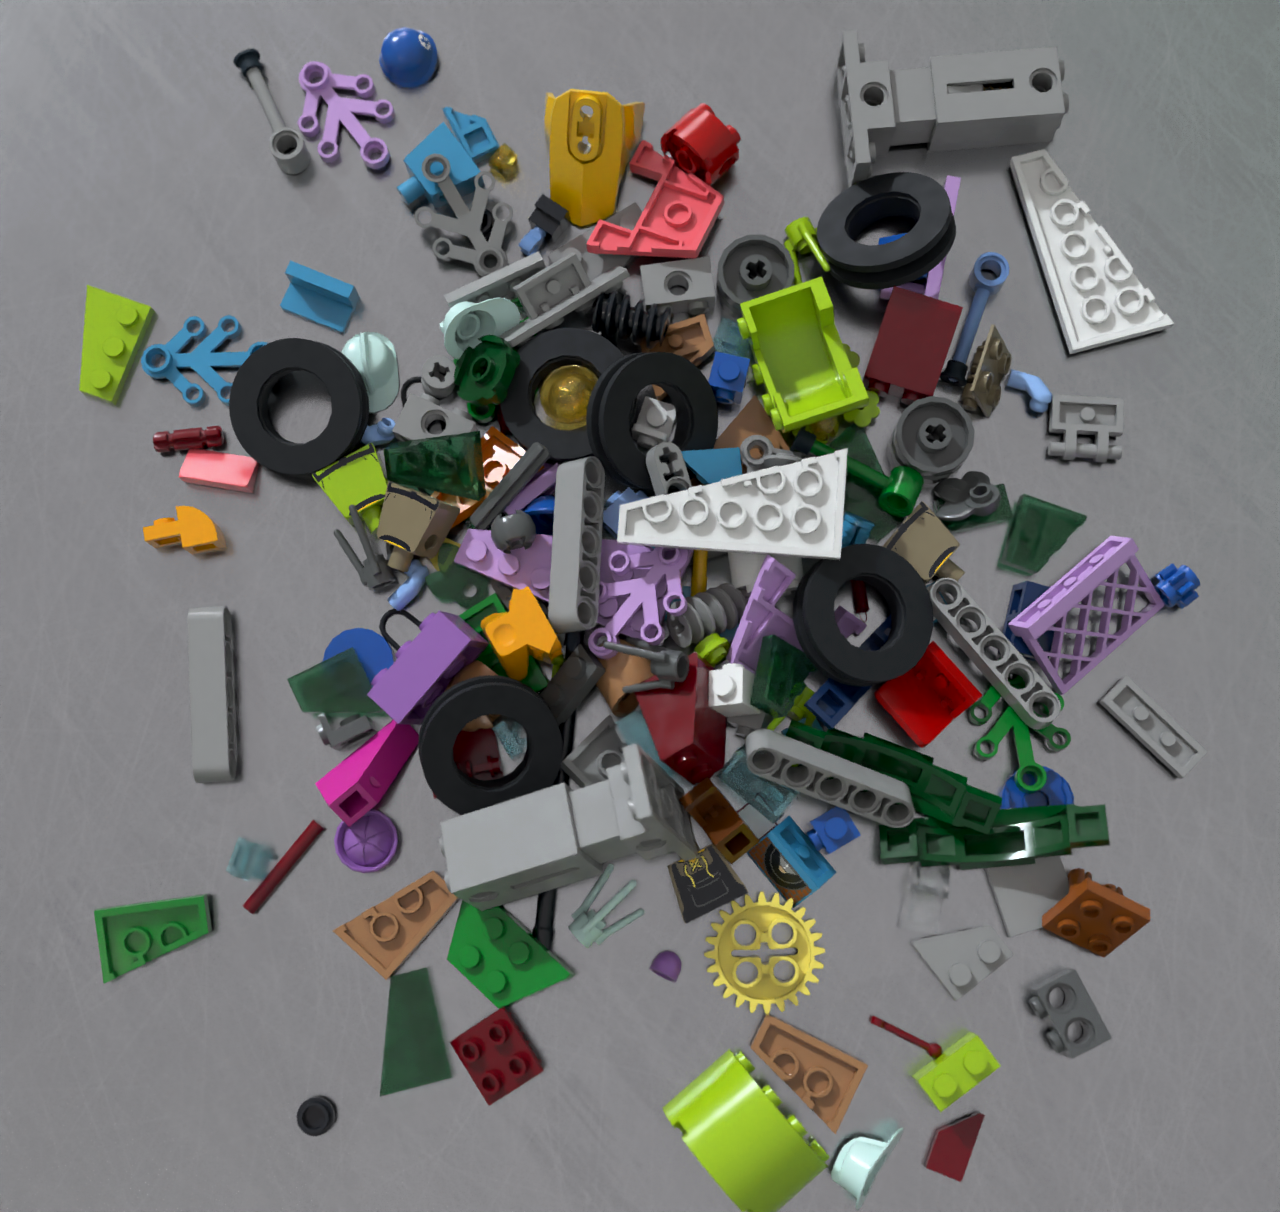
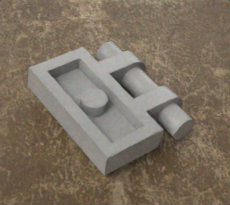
(1090, 417)

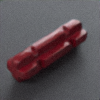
(188, 439)

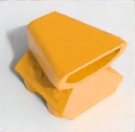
(521, 634)

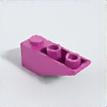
(368, 772)

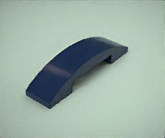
(835, 699)

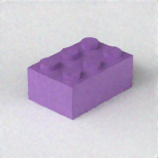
(426, 667)

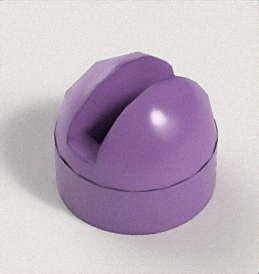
(667, 965)

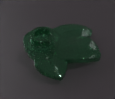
(452, 577)

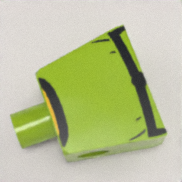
(356, 481)

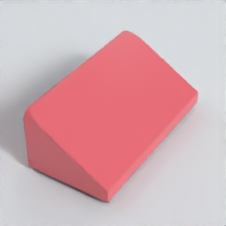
(219, 470)

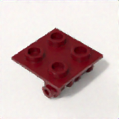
(478, 754)
(497, 1056)

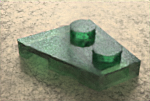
(1037, 533)
(779, 676)
(335, 686)

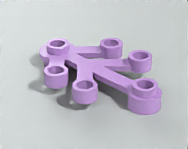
(342, 111)
(641, 592)

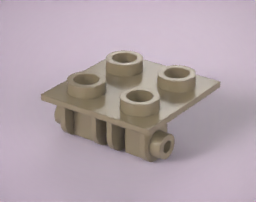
(988, 365)

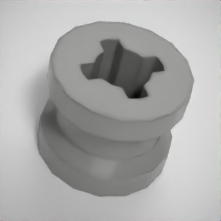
(438, 385)

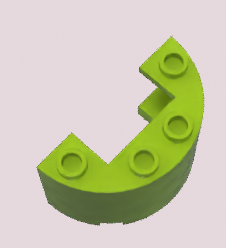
(800, 356)
(744, 1136)

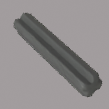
(510, 486)

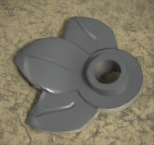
(967, 496)

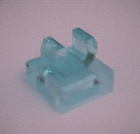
(729, 340)
(510, 739)
(244, 859)

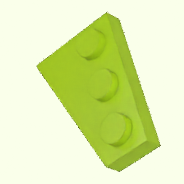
(110, 342)

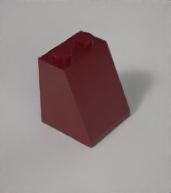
(911, 346)
(682, 725)

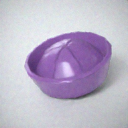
(366, 843)

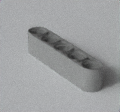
(576, 545)
(995, 671)
(211, 694)
(818, 765)

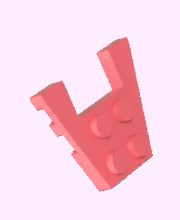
(674, 218)

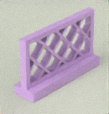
(1078, 586)

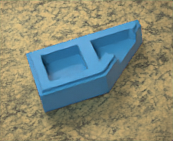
(472, 134)
(713, 464)

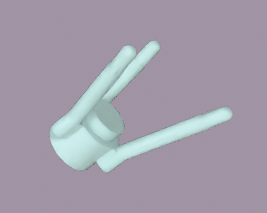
(589, 925)

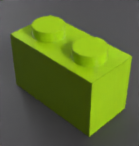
(956, 1071)

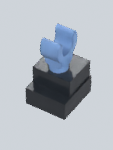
(547, 221)

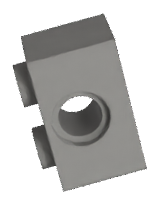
(690, 273)
(421, 411)

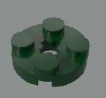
(492, 386)

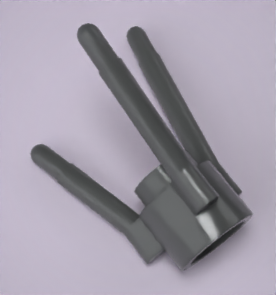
(376, 571)
(665, 663)

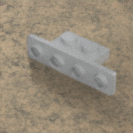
(556, 293)

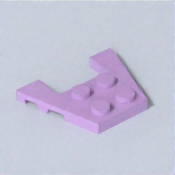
(765, 619)

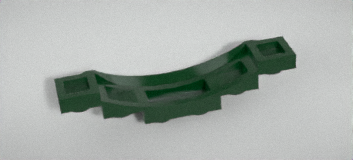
(932, 788)
(1014, 838)

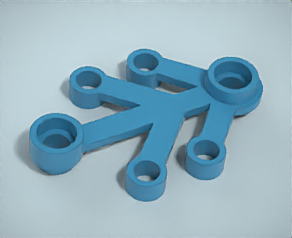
(200, 359)

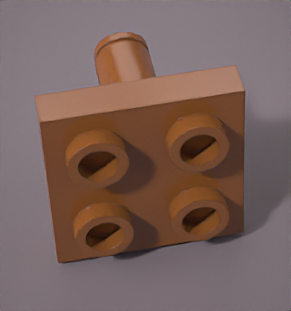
(1095, 915)

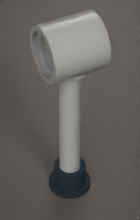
(283, 136)

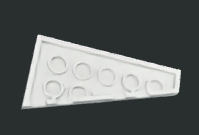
(1084, 269)
(763, 512)

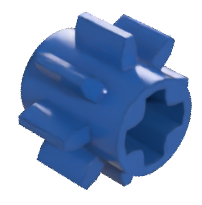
(1177, 586)

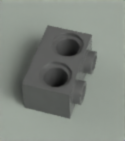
(1077, 1007)

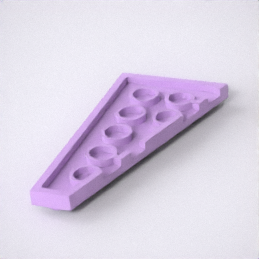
(533, 569)

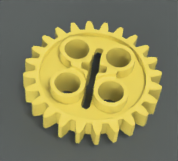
(765, 987)

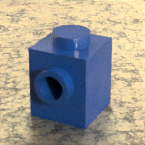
(728, 377)
(832, 830)

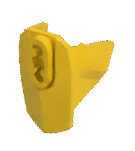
(584, 175)

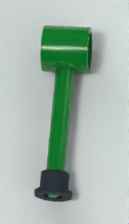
(898, 490)

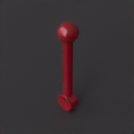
(934, 1049)

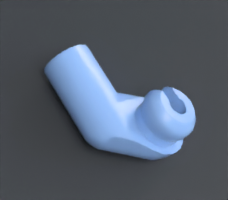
(1034, 386)
(379, 433)
(410, 587)

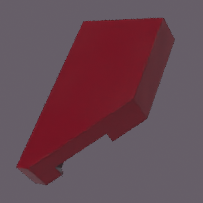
(954, 1146)

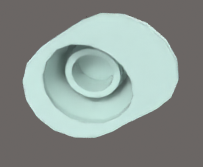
(471, 320)
(377, 364)
(860, 1163)

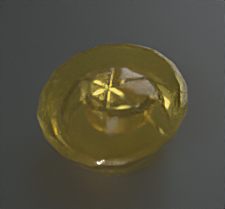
(567, 393)

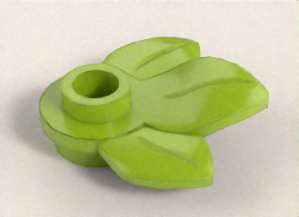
(713, 649)

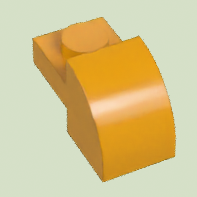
(192, 529)

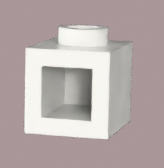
(731, 690)

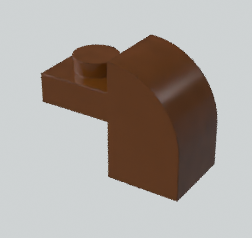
(719, 820)

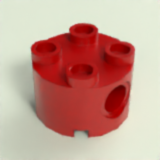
(702, 144)

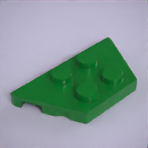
(502, 956)

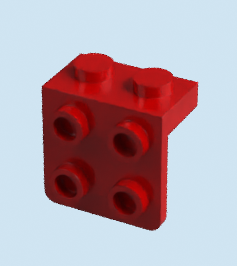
(928, 696)

